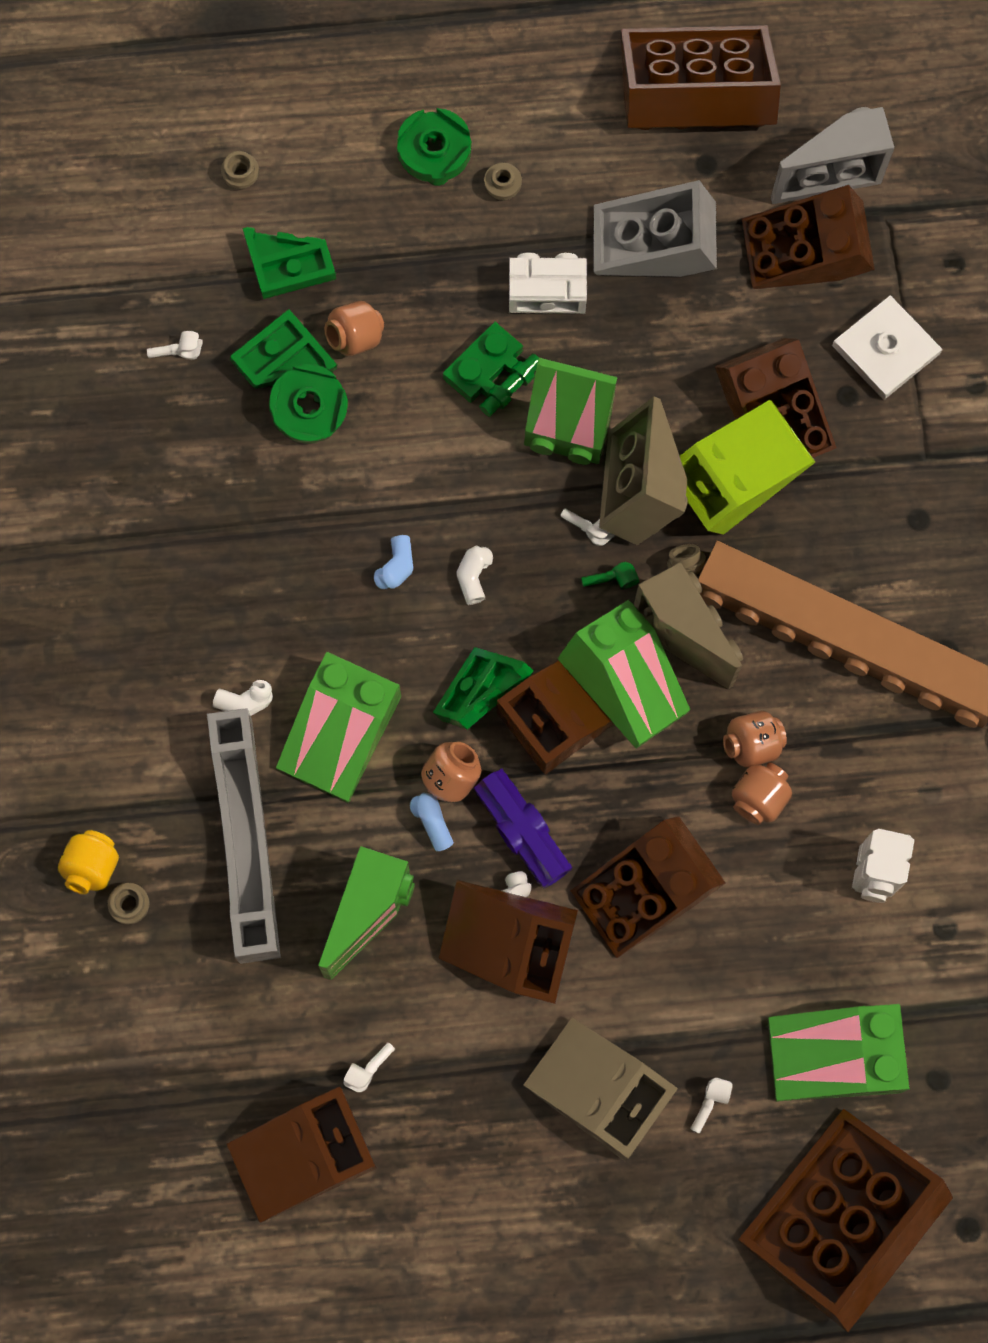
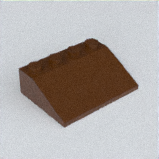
(699, 77)
(847, 1218)

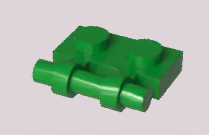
(484, 362)

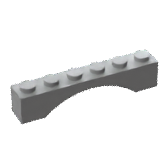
(244, 836)

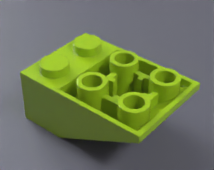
(742, 467)

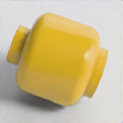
(88, 862)

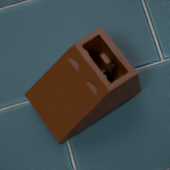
(809, 241)
(783, 376)
(552, 716)
(648, 885)
(508, 939)
(301, 1154)

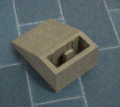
(687, 625)
(600, 1088)

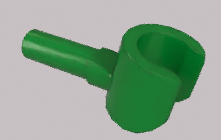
(623, 573)

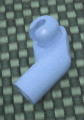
(399, 567)
(429, 811)

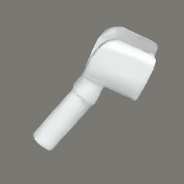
(188, 347)
(598, 536)
(358, 1077)
(716, 1090)

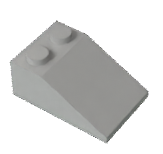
(847, 152)
(657, 233)

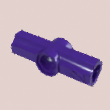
(522, 828)

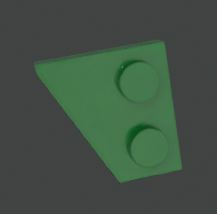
(288, 262)
(277, 350)
(479, 686)

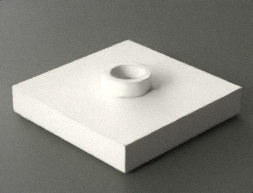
(887, 347)

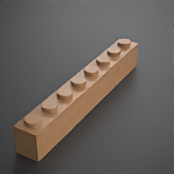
(846, 633)

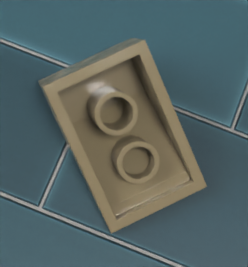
(642, 476)

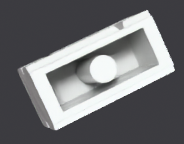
(547, 284)
(882, 865)

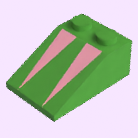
(569, 411)
(626, 673)
(338, 726)
(368, 905)
(838, 1053)

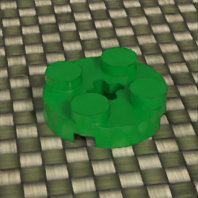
(439, 165)
(295, 385)

